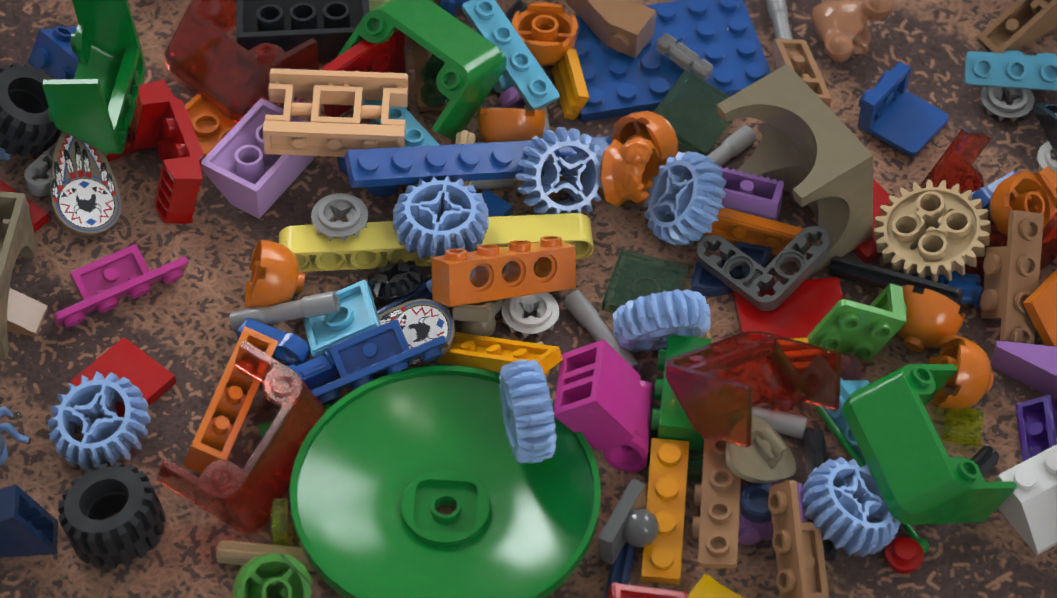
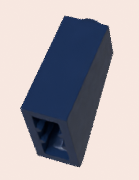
(25, 525)

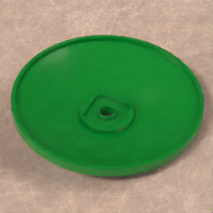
(427, 440)

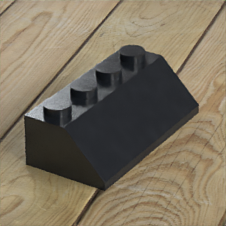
(297, 21)

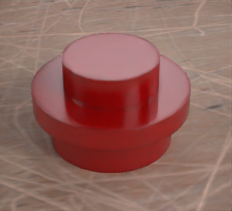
(904, 554)

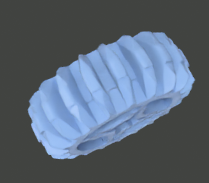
(584, 160)
(685, 198)
(440, 217)
(649, 319)
(527, 411)
(104, 432)
(848, 507)

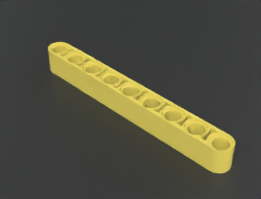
(380, 245)

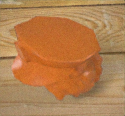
(628, 170)

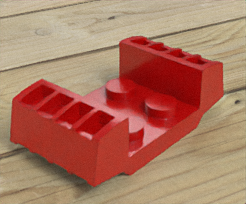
(164, 123)

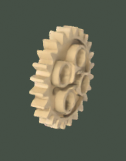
(932, 231)

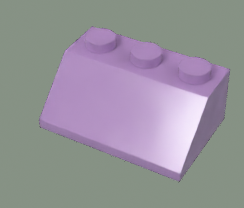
(242, 168)

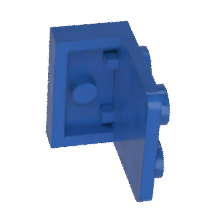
(54, 52)
(898, 115)

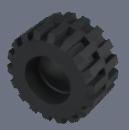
(22, 130)
(120, 536)

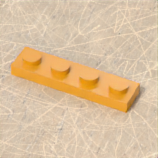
(493, 353)
(667, 502)

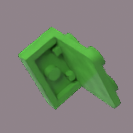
(861, 327)

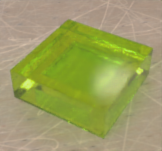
(963, 426)
(280, 522)

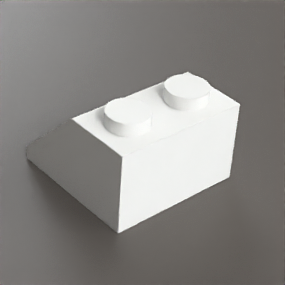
(1034, 503)

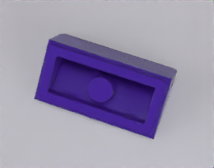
(1037, 425)

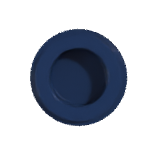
(755, 503)

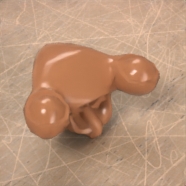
(844, 25)

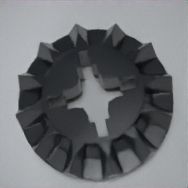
(395, 279)

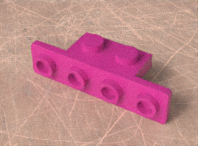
(113, 278)

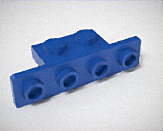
(374, 354)

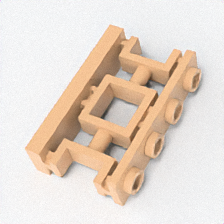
(334, 134)

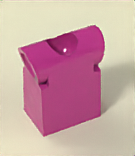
(607, 403)

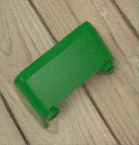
(470, 59)
(111, 67)
(908, 455)

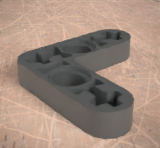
(762, 277)

